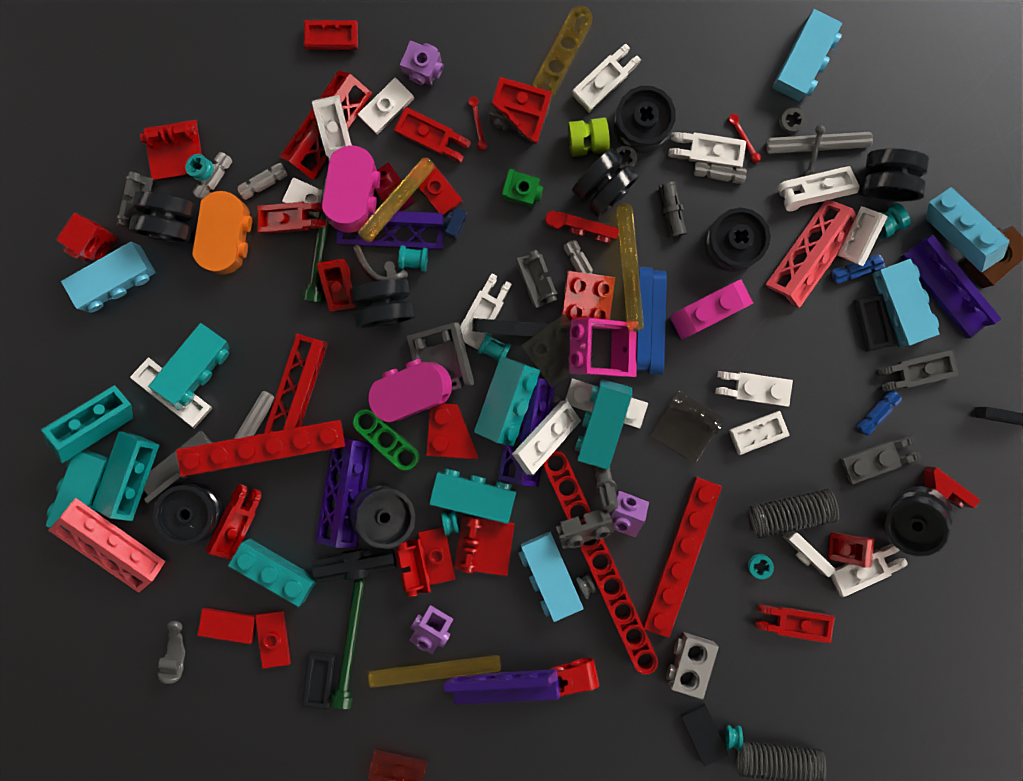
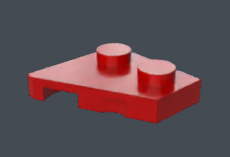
(522, 106)
(449, 433)

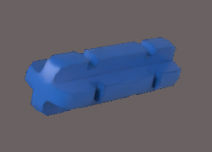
(855, 270)
(879, 412)

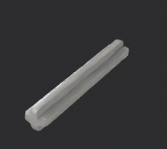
(827, 142)

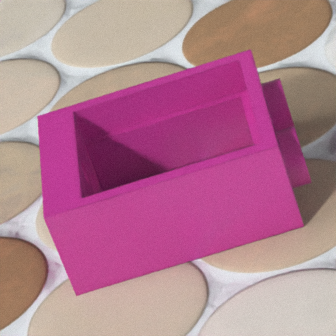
(622, 362)

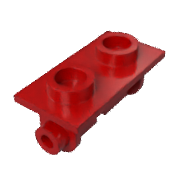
(411, 555)

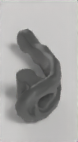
(389, 268)
(172, 665)

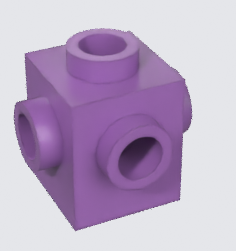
(421, 63)
(630, 514)
(431, 630)

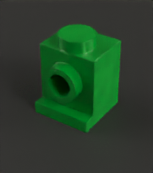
(512, 193)

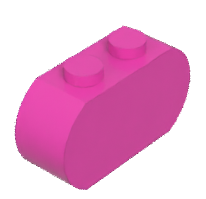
(350, 188)
(711, 309)
(409, 390)

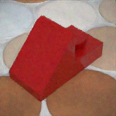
(336, 284)
(949, 488)
(851, 549)

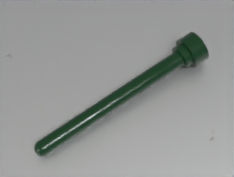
(313, 289)
(341, 697)

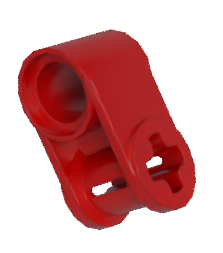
(577, 676)

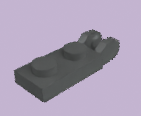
(922, 370)
(877, 460)

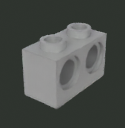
(700, 665)

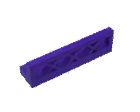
(399, 220)
(951, 287)
(538, 409)
(353, 478)
(504, 687)

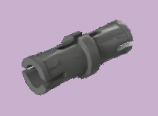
(672, 209)

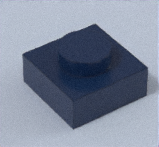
(455, 223)

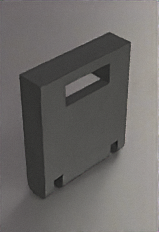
(450, 355)

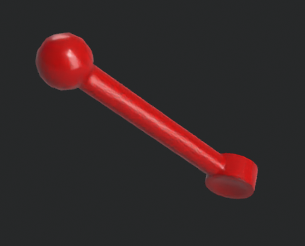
(473, 103)
(733, 120)

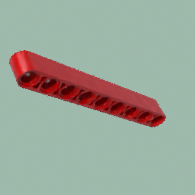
(602, 574)

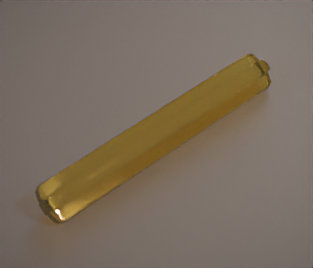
(396, 199)

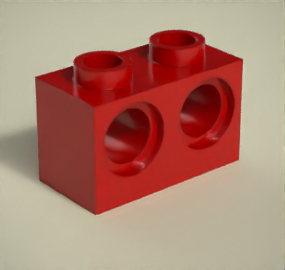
(85, 239)

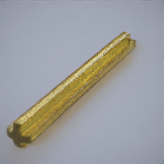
(630, 268)
(434, 671)

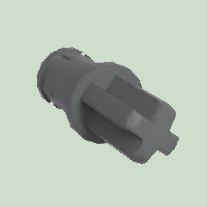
(606, 488)

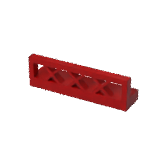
(309, 131)
(296, 413)

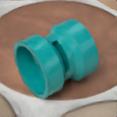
(897, 220)

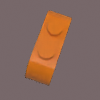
(221, 233)

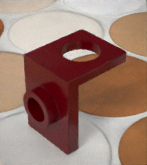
(388, 183)

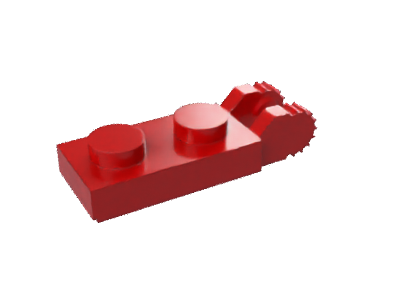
(429, 134)
(288, 217)
(579, 226)
(234, 523)
(798, 623)

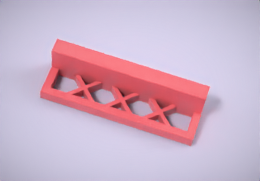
(819, 253)
(107, 544)

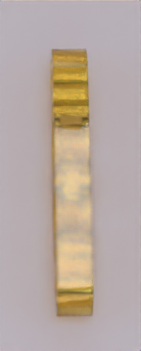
(564, 55)

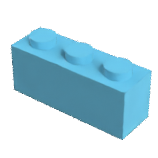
(808, 56)
(967, 229)
(108, 277)
(906, 303)
(550, 577)

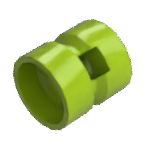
(598, 135)

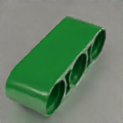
(373, 436)

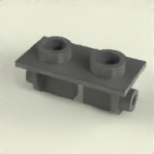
(134, 183)
(539, 288)
(597, 527)

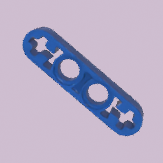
(658, 322)
(644, 335)

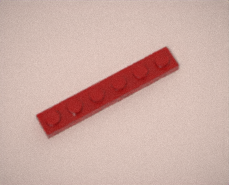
(260, 447)
(682, 557)

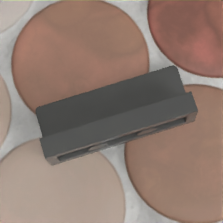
(168, 473)

